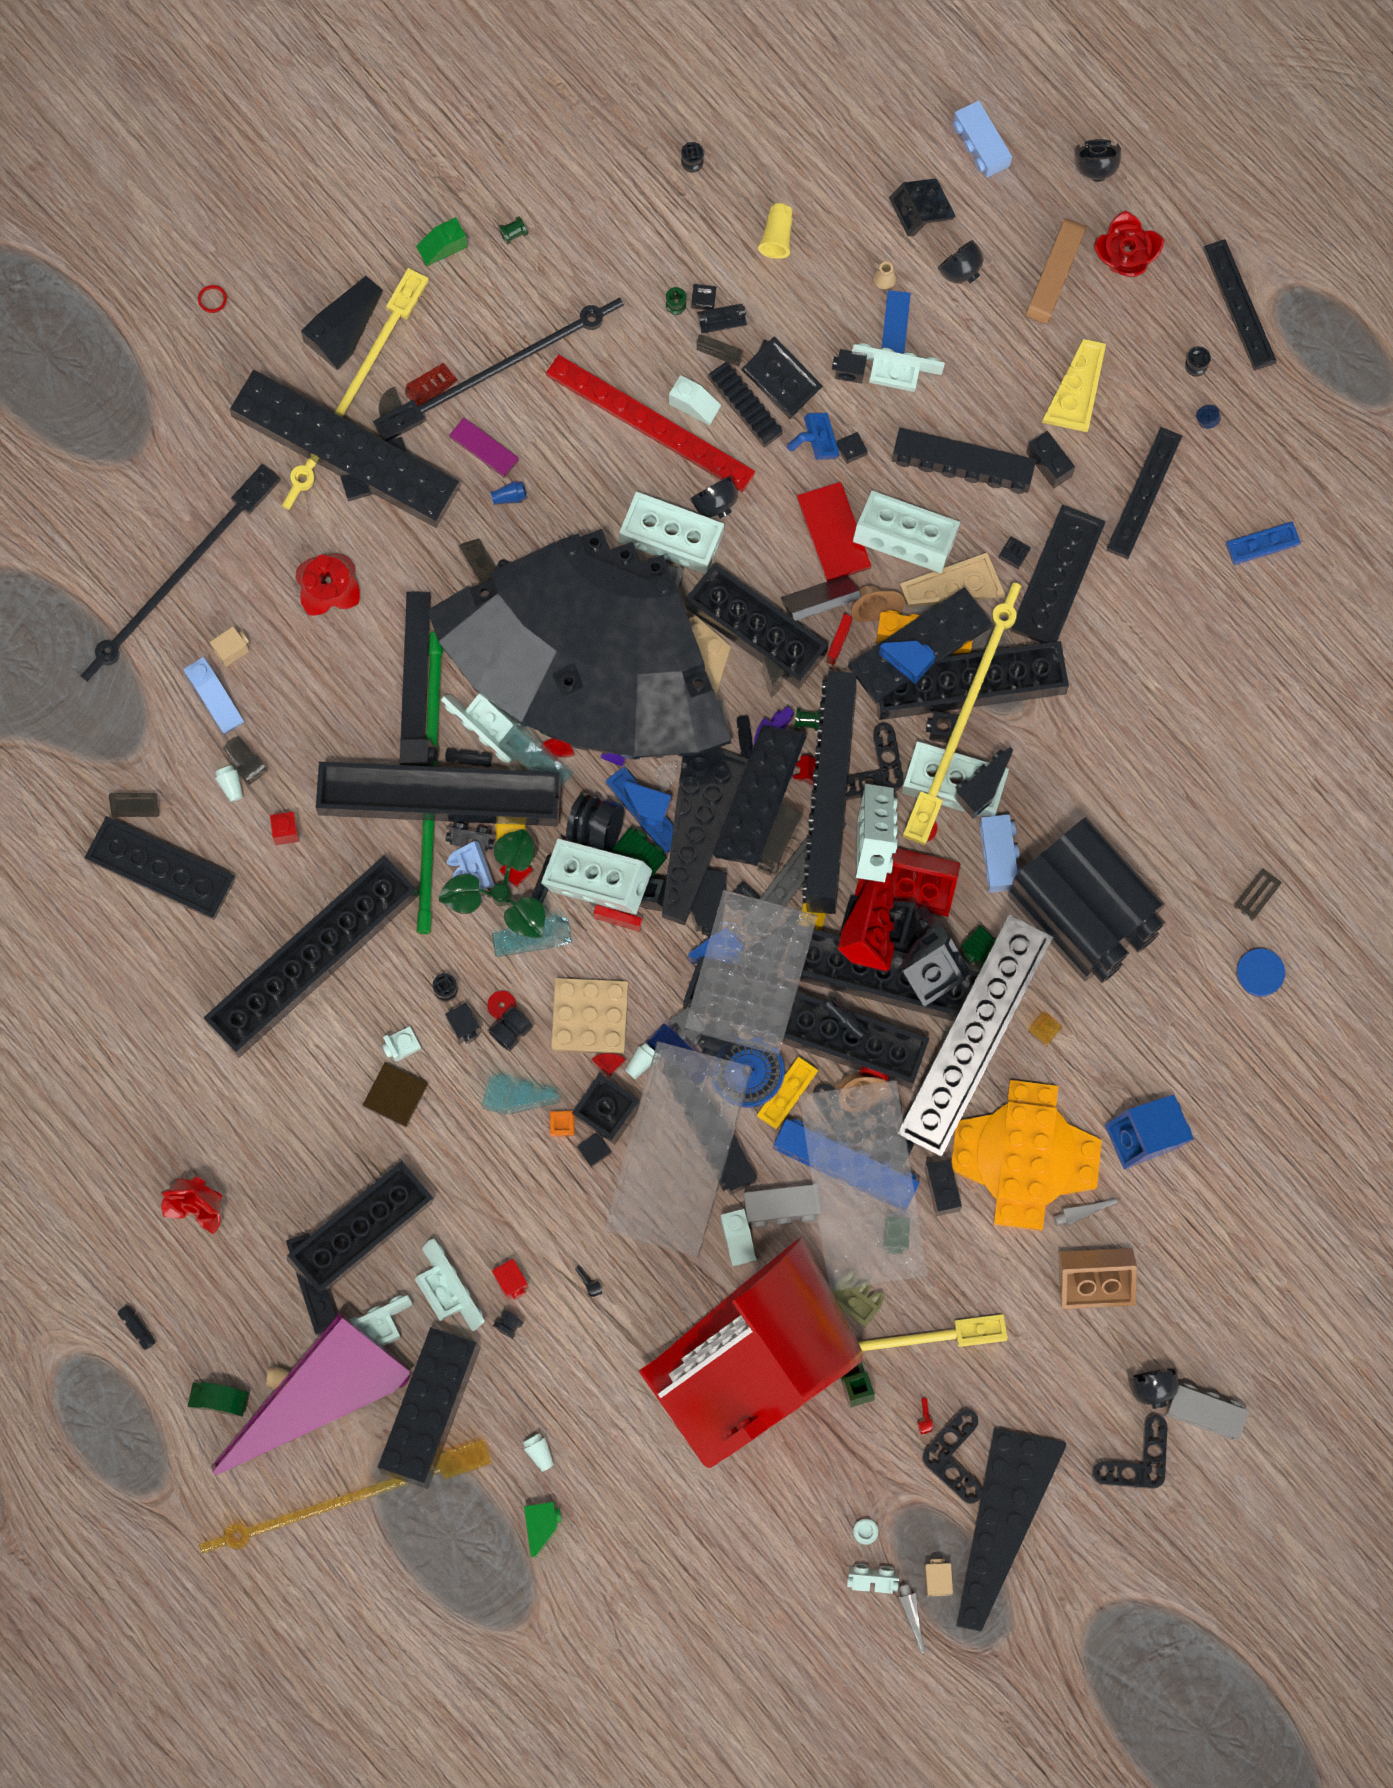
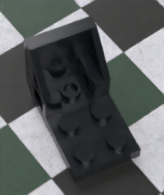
(933, 961)

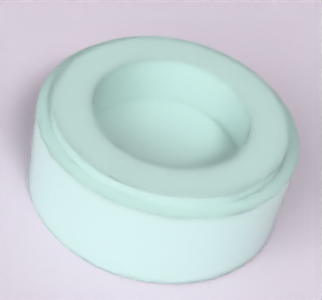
(865, 1531)

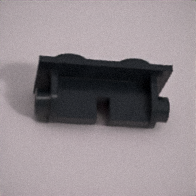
(722, 318)
(461, 833)

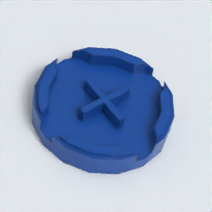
(1260, 972)

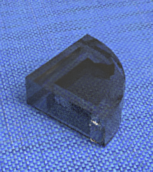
(389, 401)

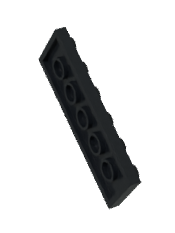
(1058, 575)
(941, 628)
(759, 795)
(160, 868)

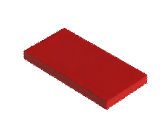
(833, 531)

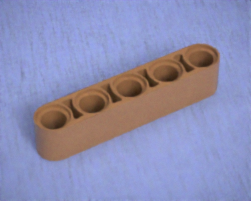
(1056, 271)

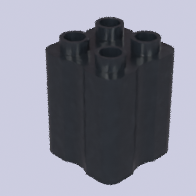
(1088, 902)

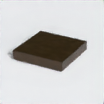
(395, 1095)

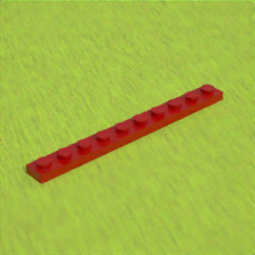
(649, 422)

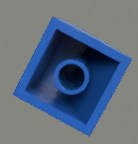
(1149, 1131)

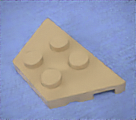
(713, 651)

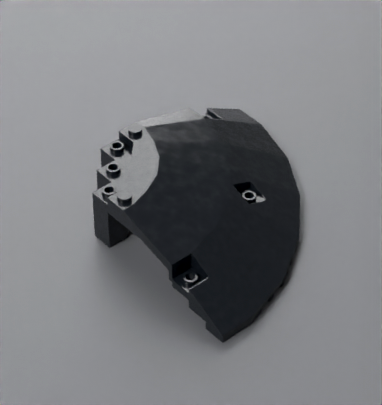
(603, 625)

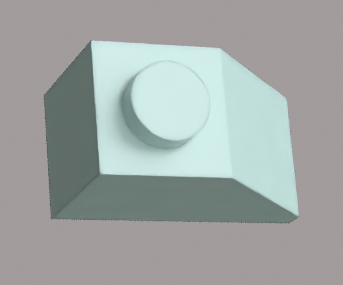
(693, 400)
(738, 1237)

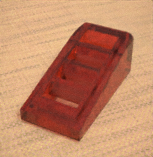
(415, 388)

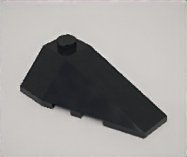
(340, 325)

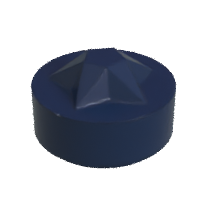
(1208, 416)

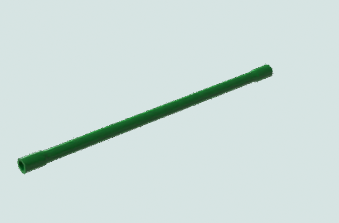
(424, 913)

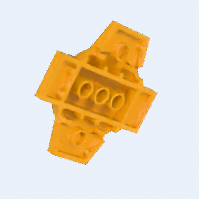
(1026, 1155)

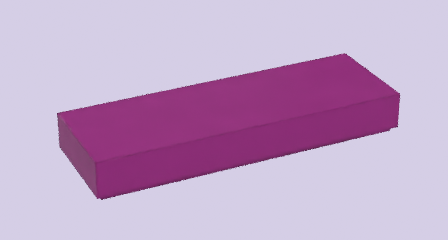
(483, 447)

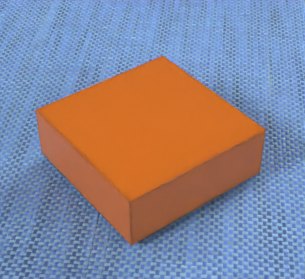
(561, 1124)

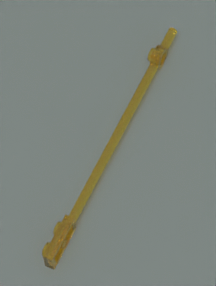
(450, 1465)

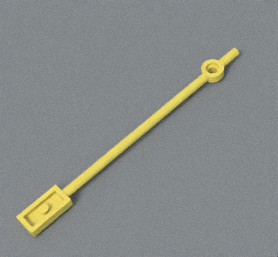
(400, 305)
(928, 804)
(966, 1331)

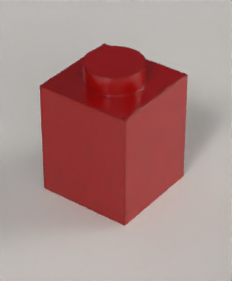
(284, 828)
(510, 1280)

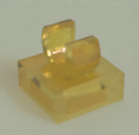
(1045, 1029)

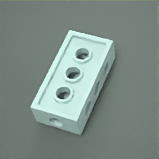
(676, 519)
(906, 531)
(962, 767)
(876, 833)
(596, 876)

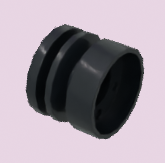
(595, 822)

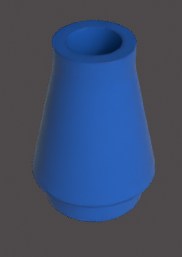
(510, 493)

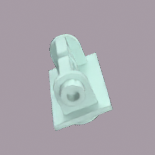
(884, 1577)

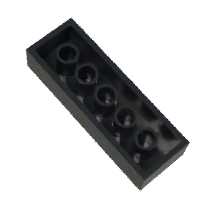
(756, 625)
(359, 1229)
(429, 1408)

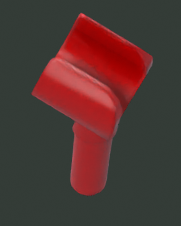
(925, 1426)

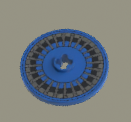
(766, 1078)

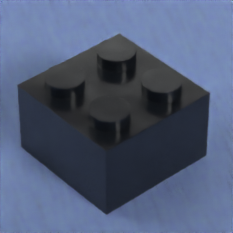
(607, 1109)

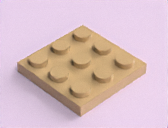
(589, 1016)

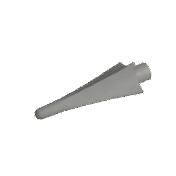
(1072, 1215)
(909, 1604)

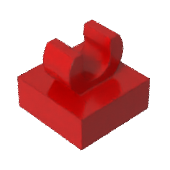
(806, 768)

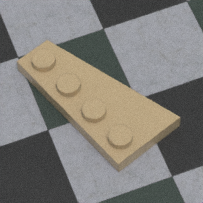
(933, 588)

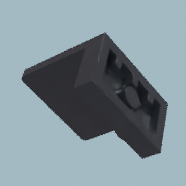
(920, 204)

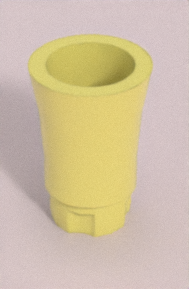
(777, 232)

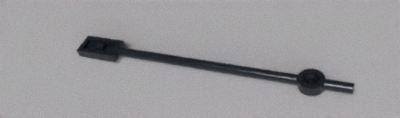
(410, 415)
(246, 499)

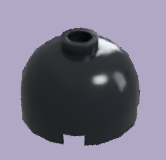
(1098, 159)
(963, 264)
(716, 499)
(1155, 1387)

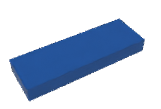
(896, 321)
(1263, 543)

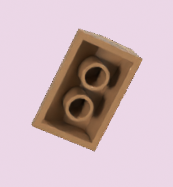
(1097, 1278)

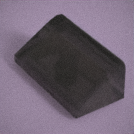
(477, 560)
(773, 676)
(134, 804)

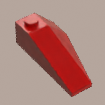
(868, 928)

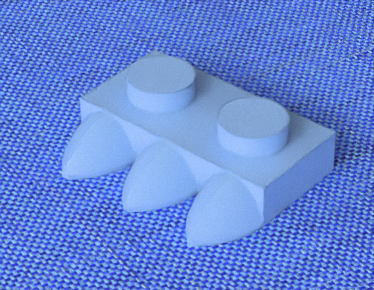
(472, 862)

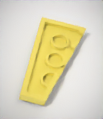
(1076, 395)

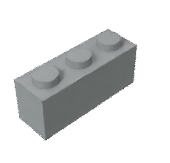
(780, 1206)
(1208, 1412)

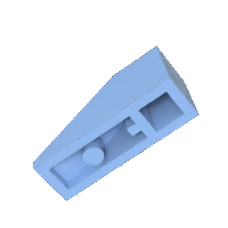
(213, 695)

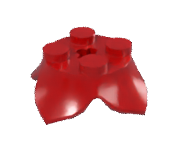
(1128, 232)
(341, 592)
(194, 1198)

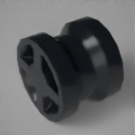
(508, 1324)

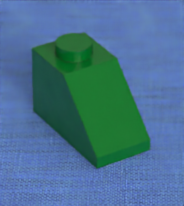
(442, 242)
(541, 1525)

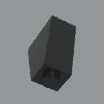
(708, 901)

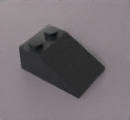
(905, 922)

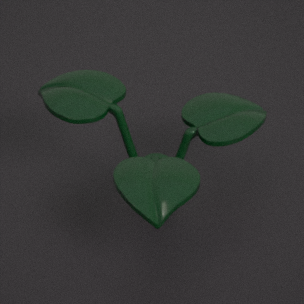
(464, 896)

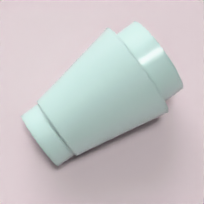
(229, 783)
(640, 1061)
(538, 1451)

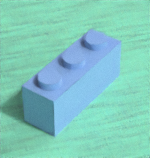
(981, 139)
(999, 852)

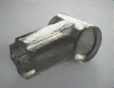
(248, 764)

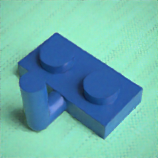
(820, 435)

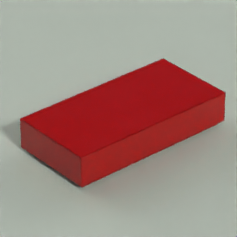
(839, 639)
(618, 918)

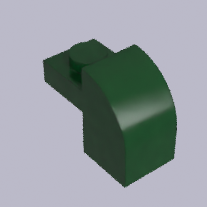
(857, 1386)
(217, 1398)

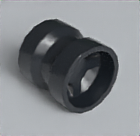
(693, 162)
(1199, 356)
(447, 991)

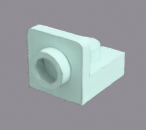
(401, 1044)

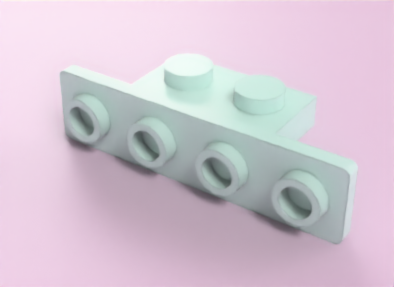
(897, 369)
(485, 720)
(445, 1289)
(379, 1322)

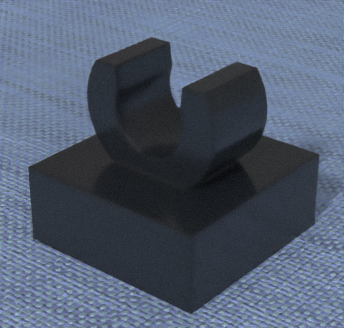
(1014, 552)

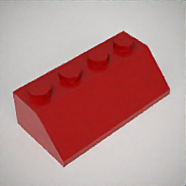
(921, 880)

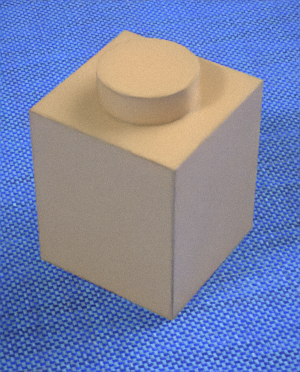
(230, 646)
(938, 1578)

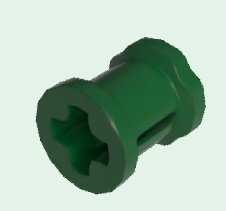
(512, 230)
(680, 297)
(807, 719)

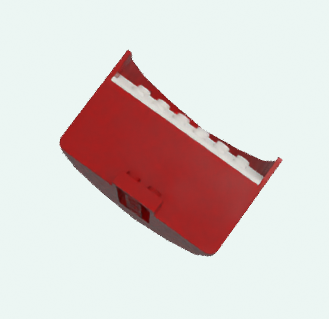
(755, 1357)

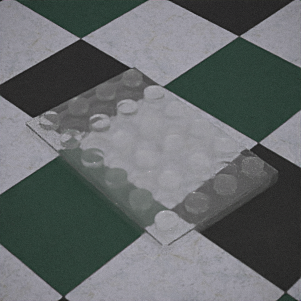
(750, 972)

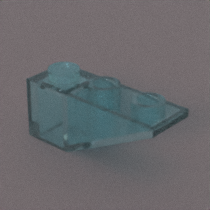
(533, 753)
(555, 934)
(510, 1097)

